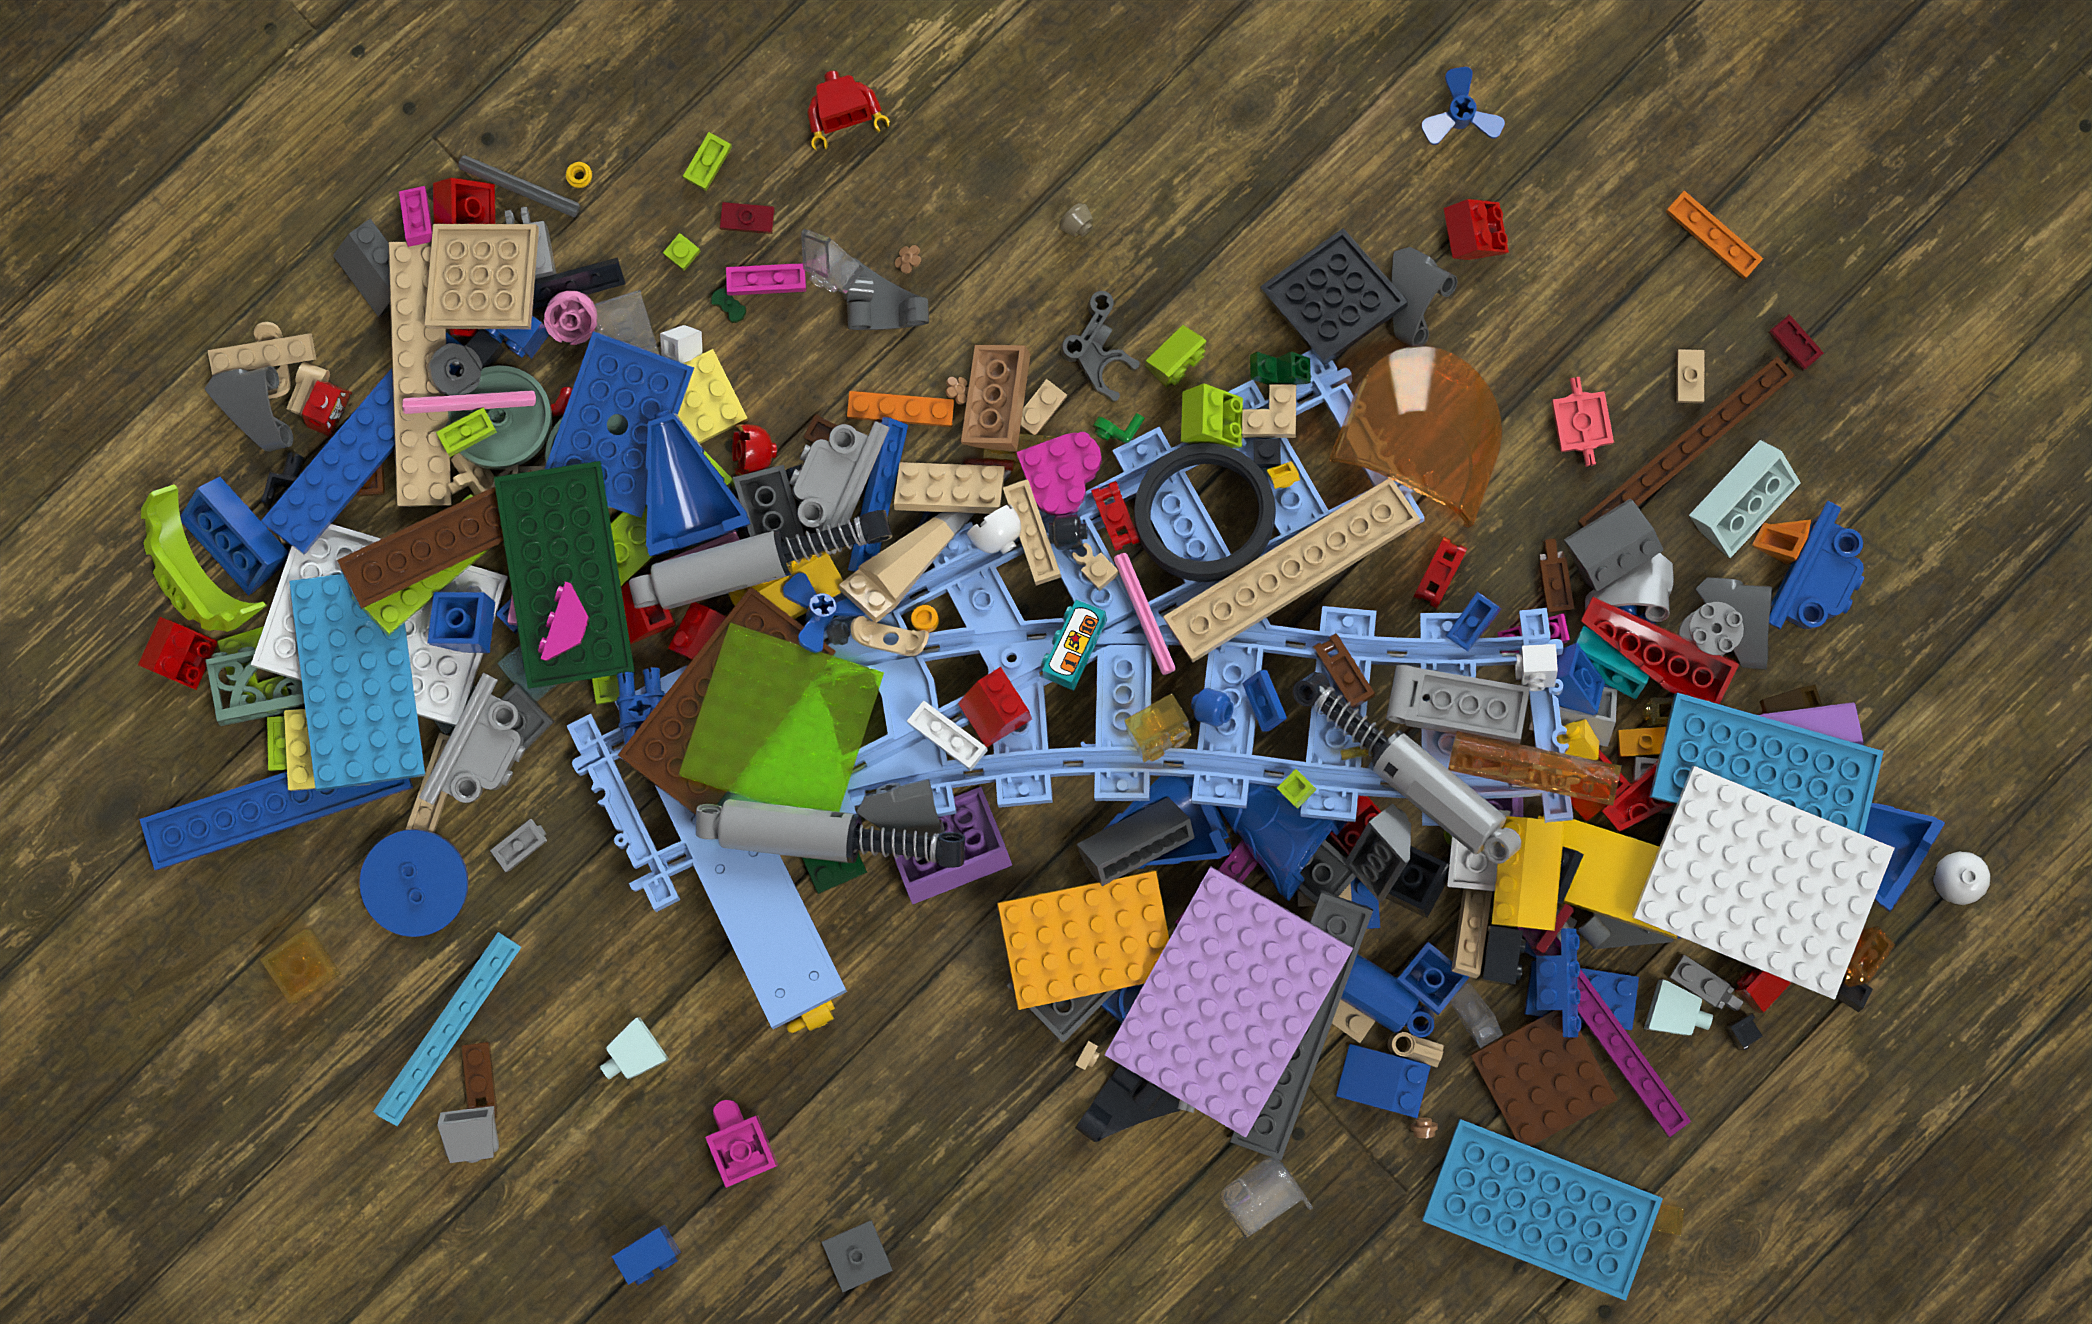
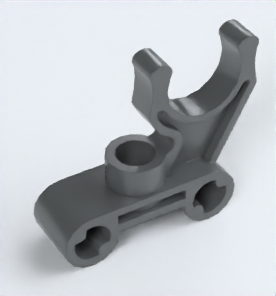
(1090, 343)

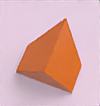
(1783, 540)

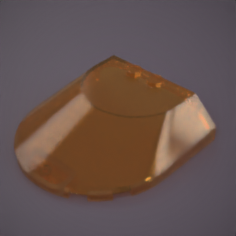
(1426, 426)

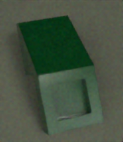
(1284, 370)

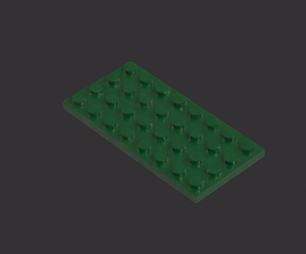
(557, 534)

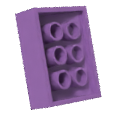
(983, 851)

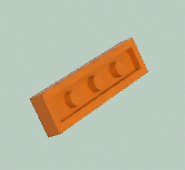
(1714, 235)
(901, 408)

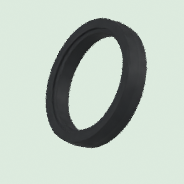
(1195, 455)

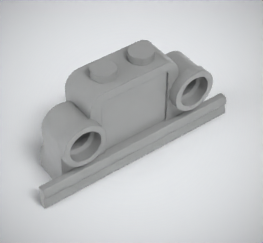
(835, 475)
(478, 748)

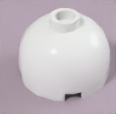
(997, 531)
(1961, 878)

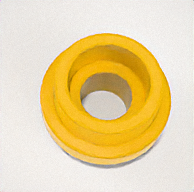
(575, 168)

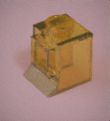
(1651, 711)

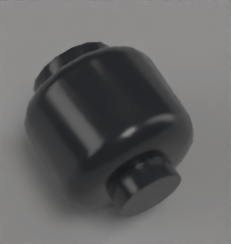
(1067, 532)

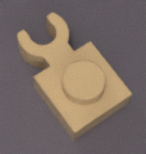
(1097, 569)

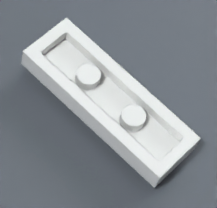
(947, 735)

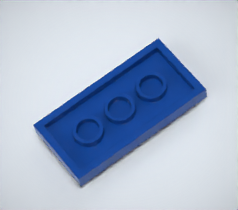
(1615, 989)

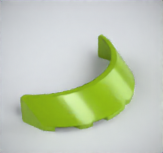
(181, 574)

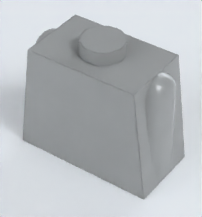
(469, 1134)

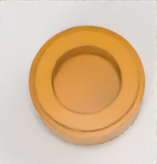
(925, 618)

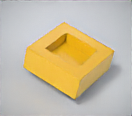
(1283, 475)

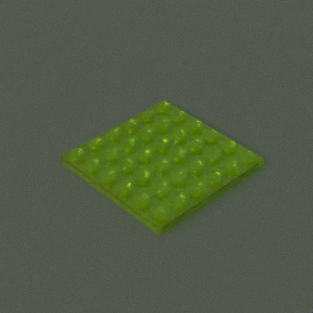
(781, 722)

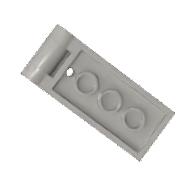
(1457, 704)

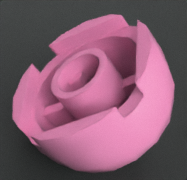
(571, 317)

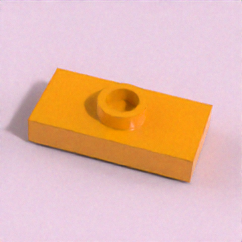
(1640, 741)

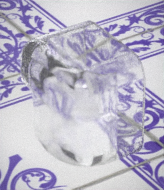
(1260, 1196)

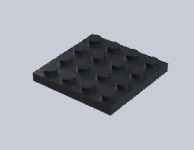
(1333, 296)

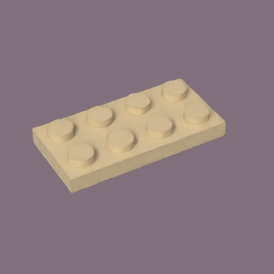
(949, 488)

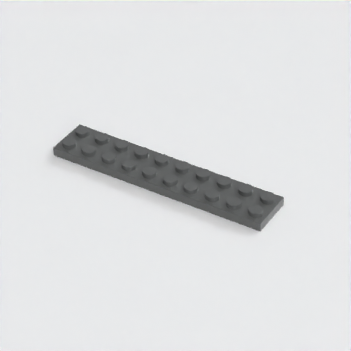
(1277, 1118)

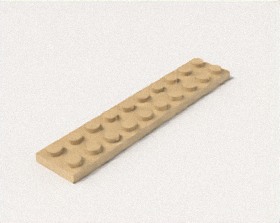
(420, 457)
(1291, 569)

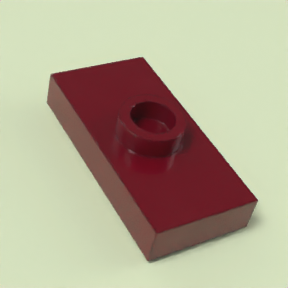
(747, 218)
(1796, 342)
(1547, 936)

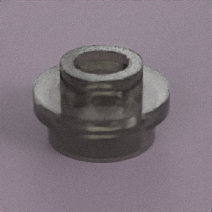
(838, 632)

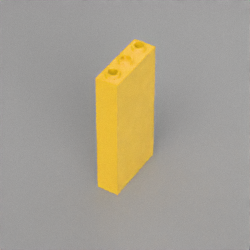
(1609, 872)

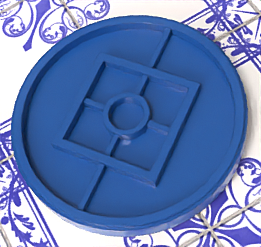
(414, 882)

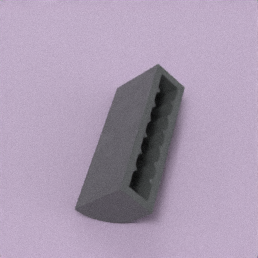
(1135, 841)

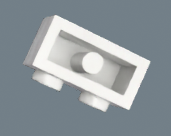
(1537, 666)

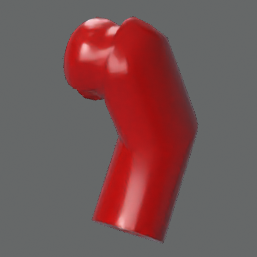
(560, 405)

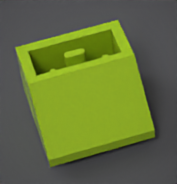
(1176, 355)
(1211, 416)

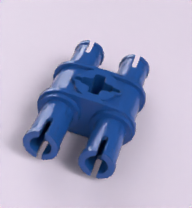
(631, 704)

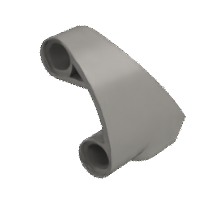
(1645, 586)

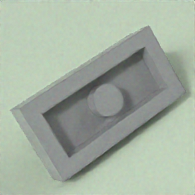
(519, 845)

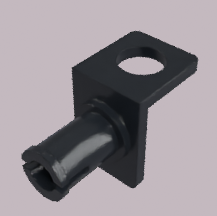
(286, 479)

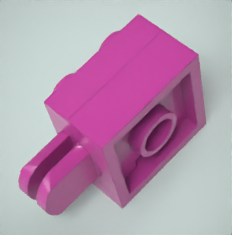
(740, 1145)

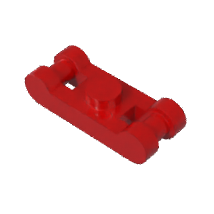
(1115, 516)
(1440, 572)

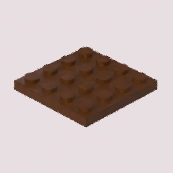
(1543, 1078)

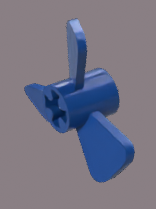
(1438, 126)
(801, 592)

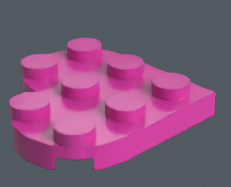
(1060, 471)

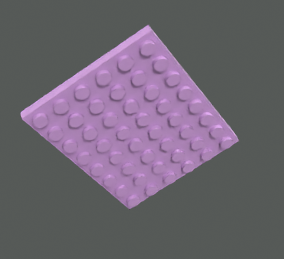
(1228, 1001)

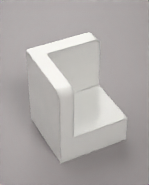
(681, 343)

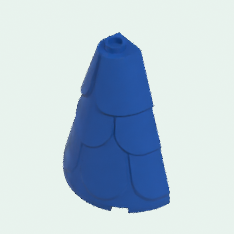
(684, 490)
(1205, 820)
(1279, 835)
(1911, 838)

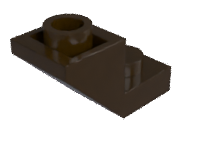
(1791, 700)

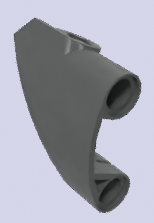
(1418, 281)
(881, 305)
(246, 402)
(1755, 608)
(903, 808)
(1609, 933)

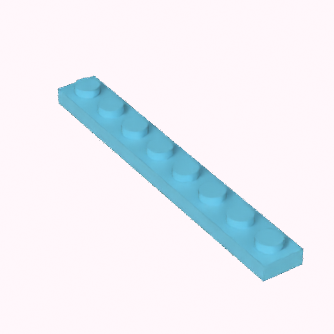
(447, 1029)

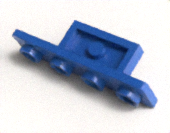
(1558, 982)

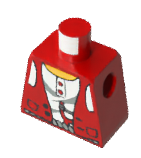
(325, 407)

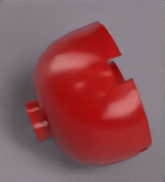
(752, 449)

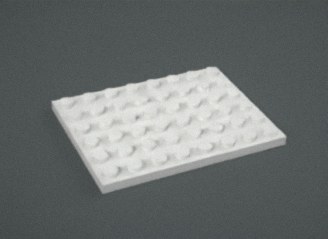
(439, 675)
(1763, 882)

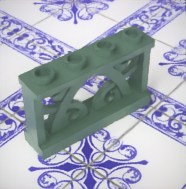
(239, 708)

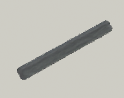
(519, 186)

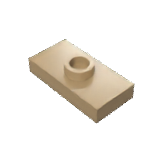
(1689, 376)

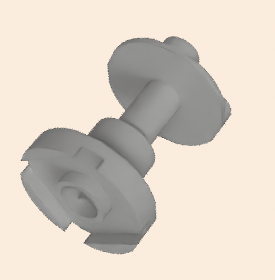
(1713, 628)

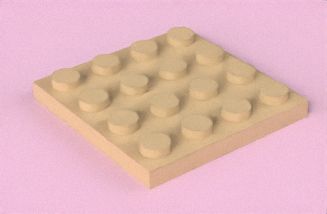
(481, 276)

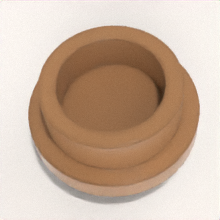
(1424, 1128)

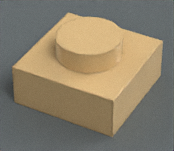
(1088, 1056)

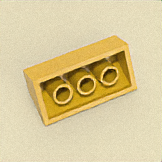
(820, 572)
(1530, 878)

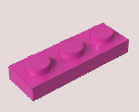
(416, 216)
(765, 279)

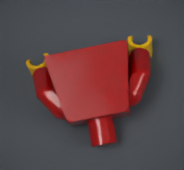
(842, 104)

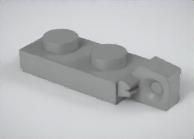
(1704, 984)

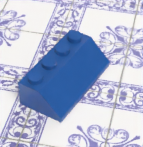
(233, 535)

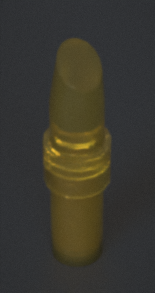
(1354, 752)

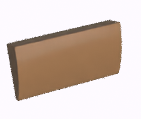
(996, 397)

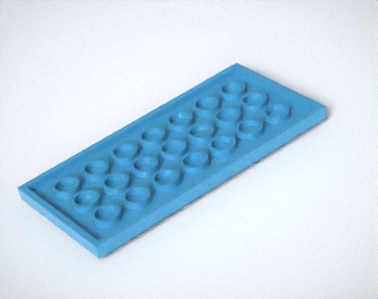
(354, 689)
(1770, 757)
(1542, 1209)

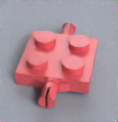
(1582, 421)

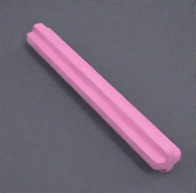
(468, 402)
(1144, 613)

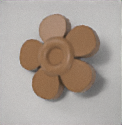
(908, 257)
(957, 388)

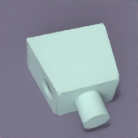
(1676, 1011)
(633, 1052)

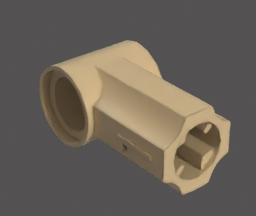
(305, 380)
(1417, 1049)

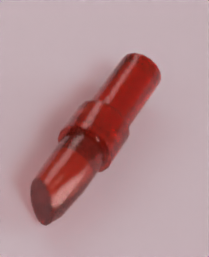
(1008, 464)

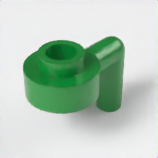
(1106, 429)

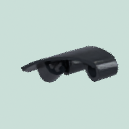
(1125, 1103)

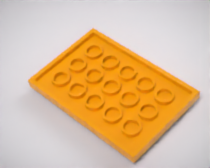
(1083, 939)

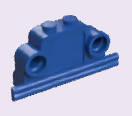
(1821, 576)

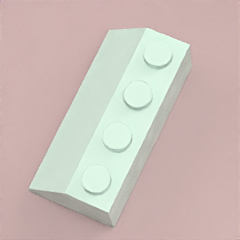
(1745, 498)

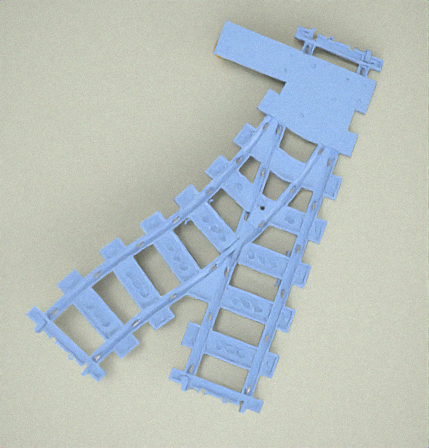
(754, 889)

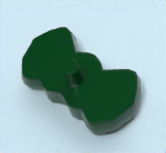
(729, 305)

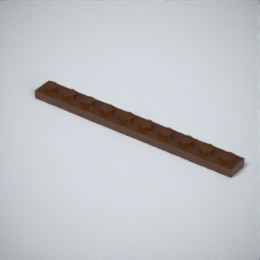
(1696, 439)

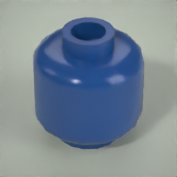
(1212, 707)

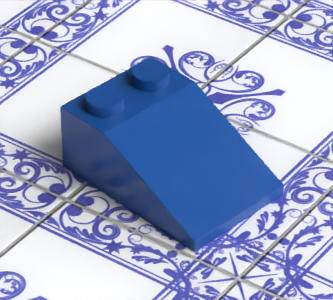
(1383, 1081)

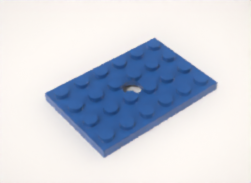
(622, 382)

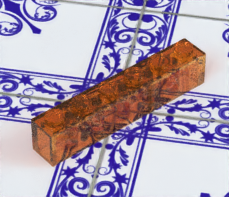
(1534, 768)

